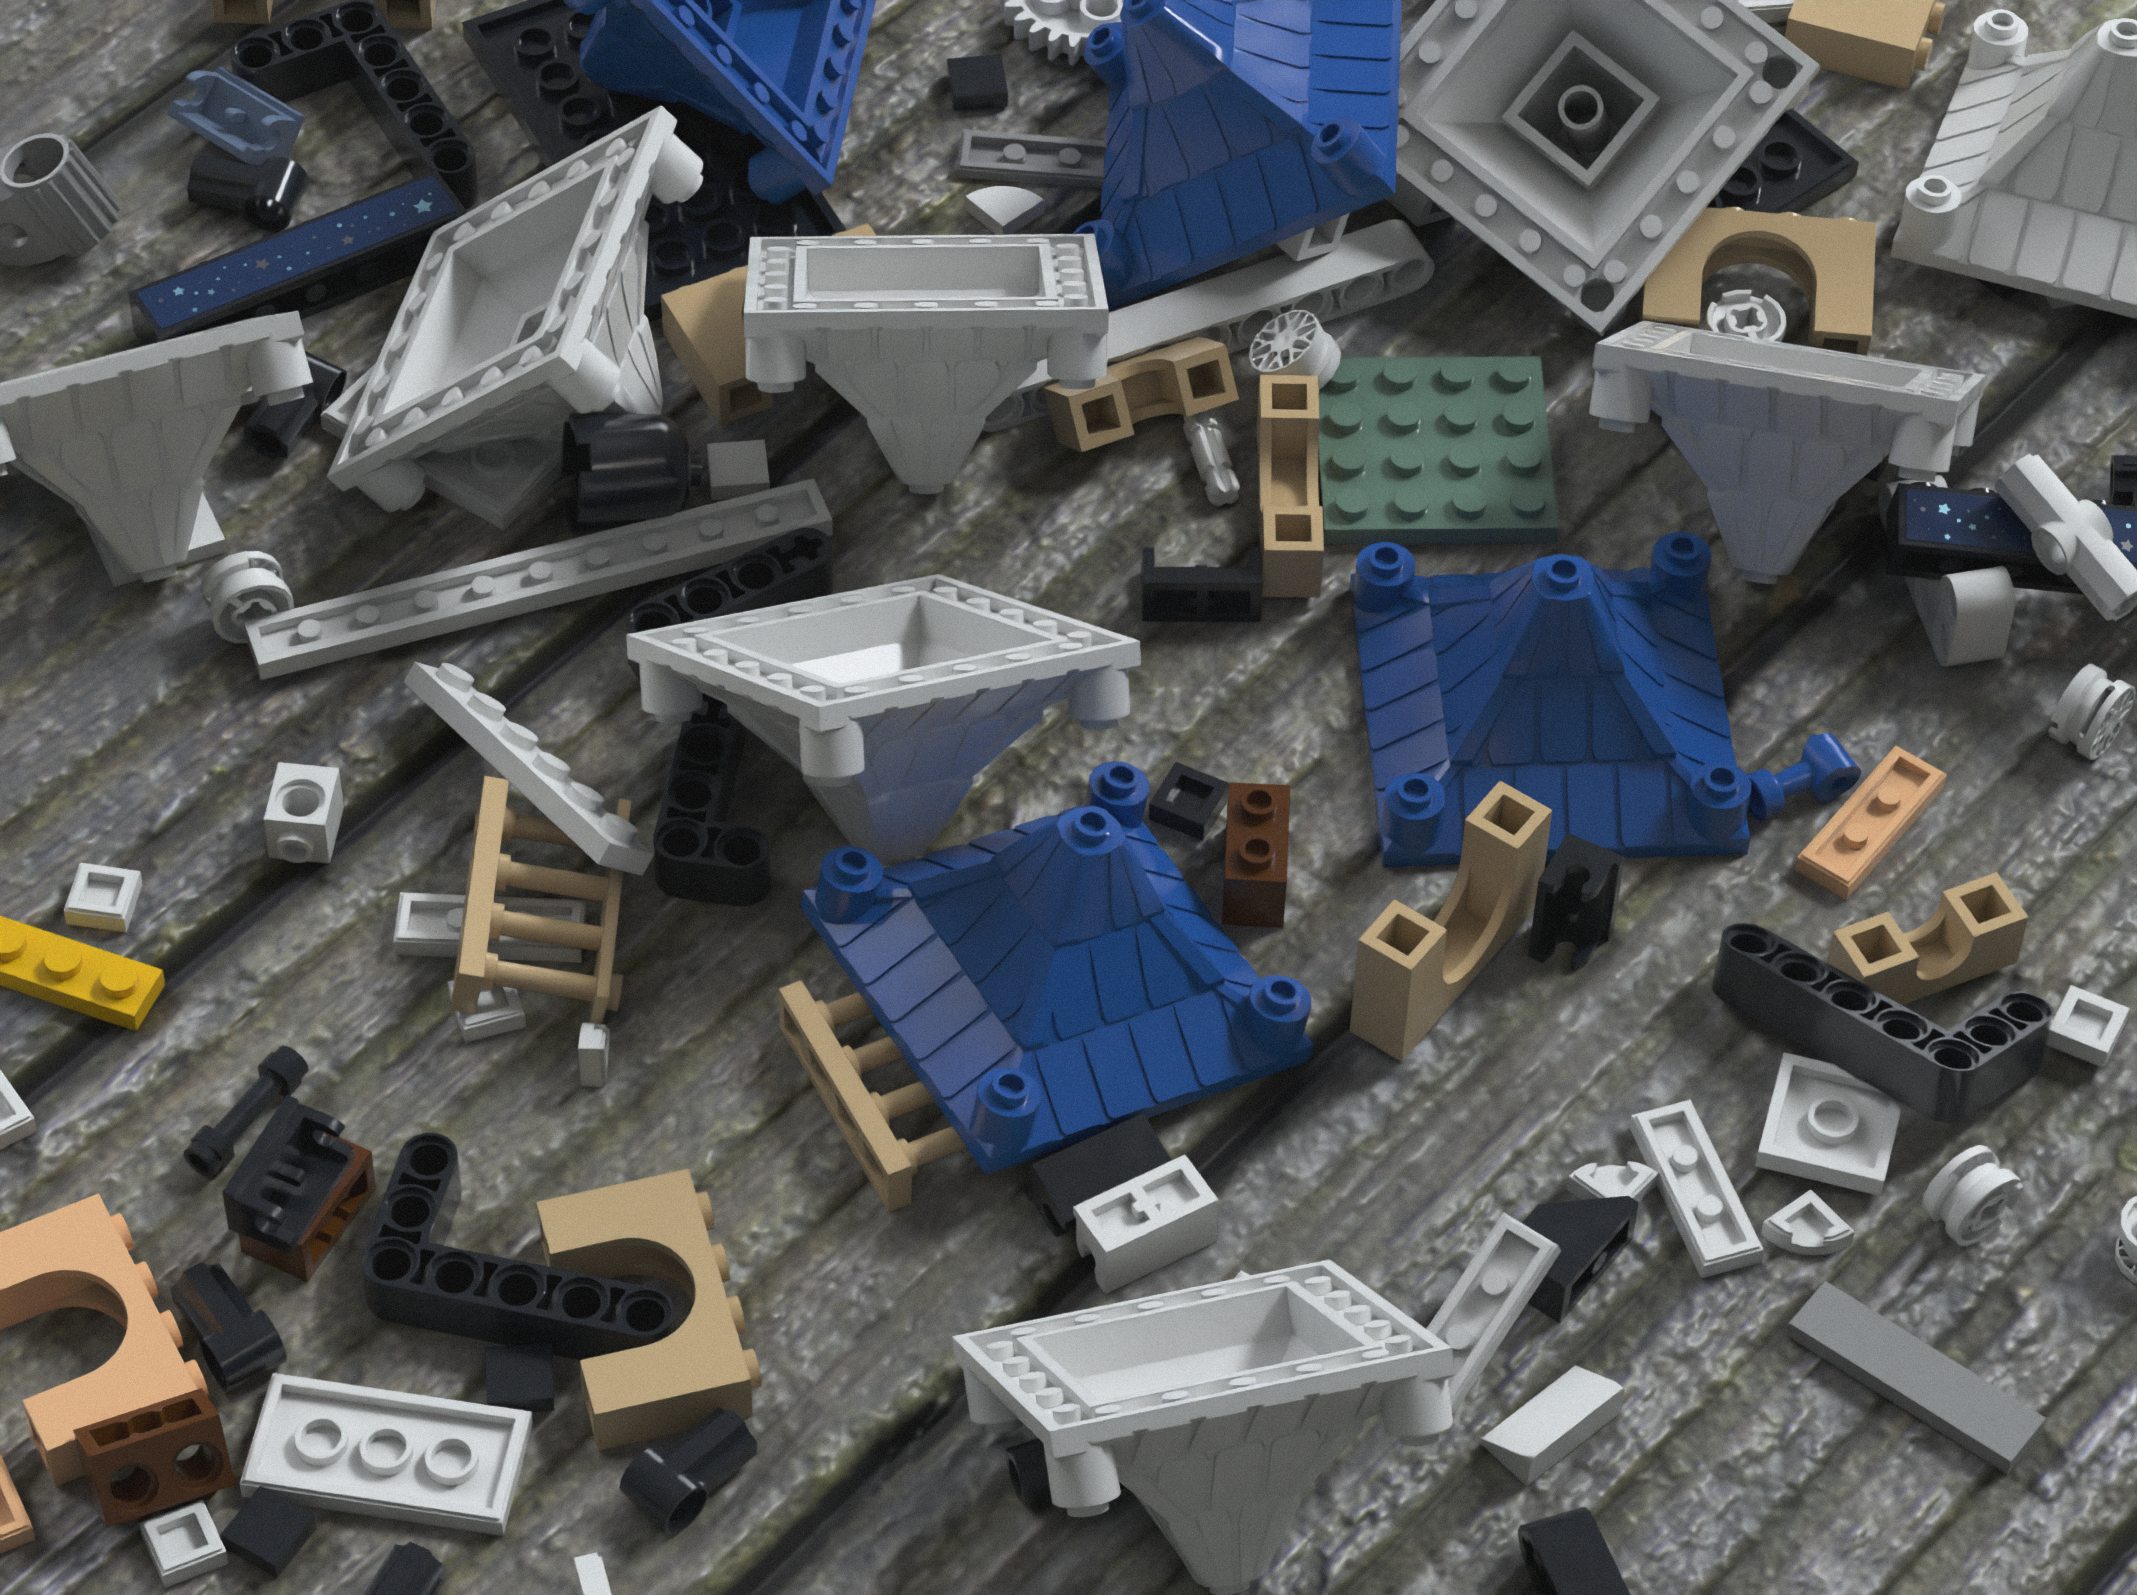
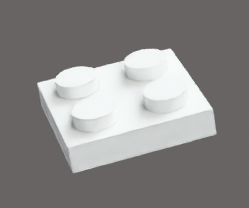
(1828, 1126)

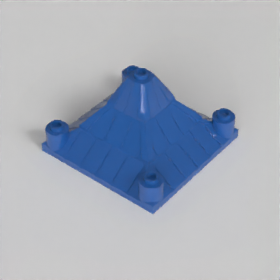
(748, 63)
(1238, 129)
(1558, 683)
(1055, 976)

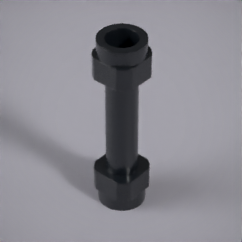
(213, 1147)

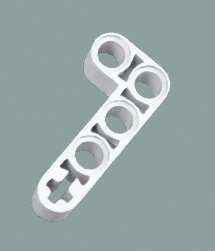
(1964, 611)

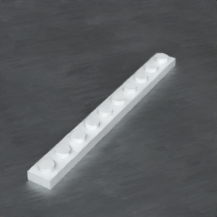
(530, 579)

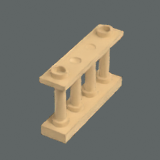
(488, 920)
(861, 1115)

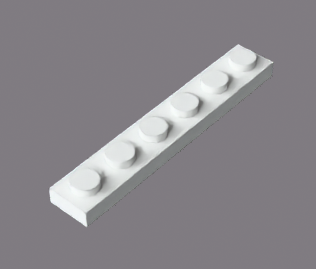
(533, 772)

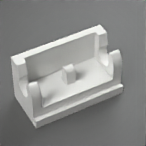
(1146, 1223)

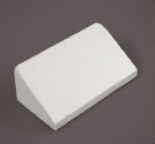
(1554, 1423)

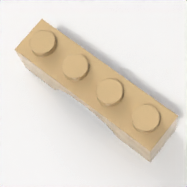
(1289, 486)

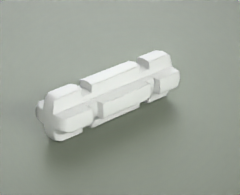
(1211, 458)

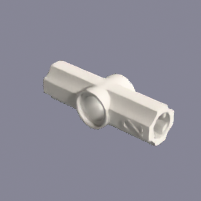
(2070, 536)

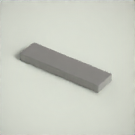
(1031, 158)
(1916, 1377)

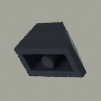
(1589, 1239)

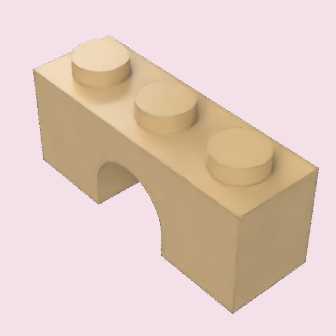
(1162, 382)
(1968, 936)

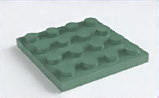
(1436, 452)

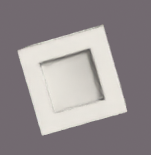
(303, 813)

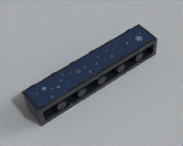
(302, 266)
(1961, 530)

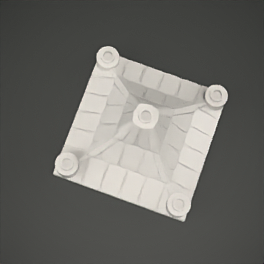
(1587, 129)
(2035, 169)
(523, 315)
(925, 330)
(1780, 425)
(141, 426)
(889, 692)
(1211, 1402)

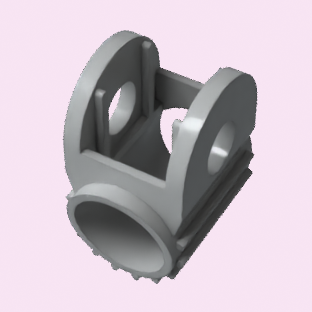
(62, 210)

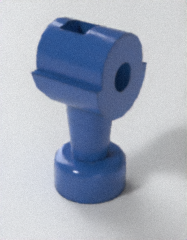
(1823, 770)

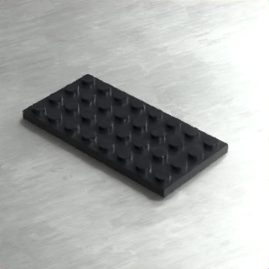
(537, 70)

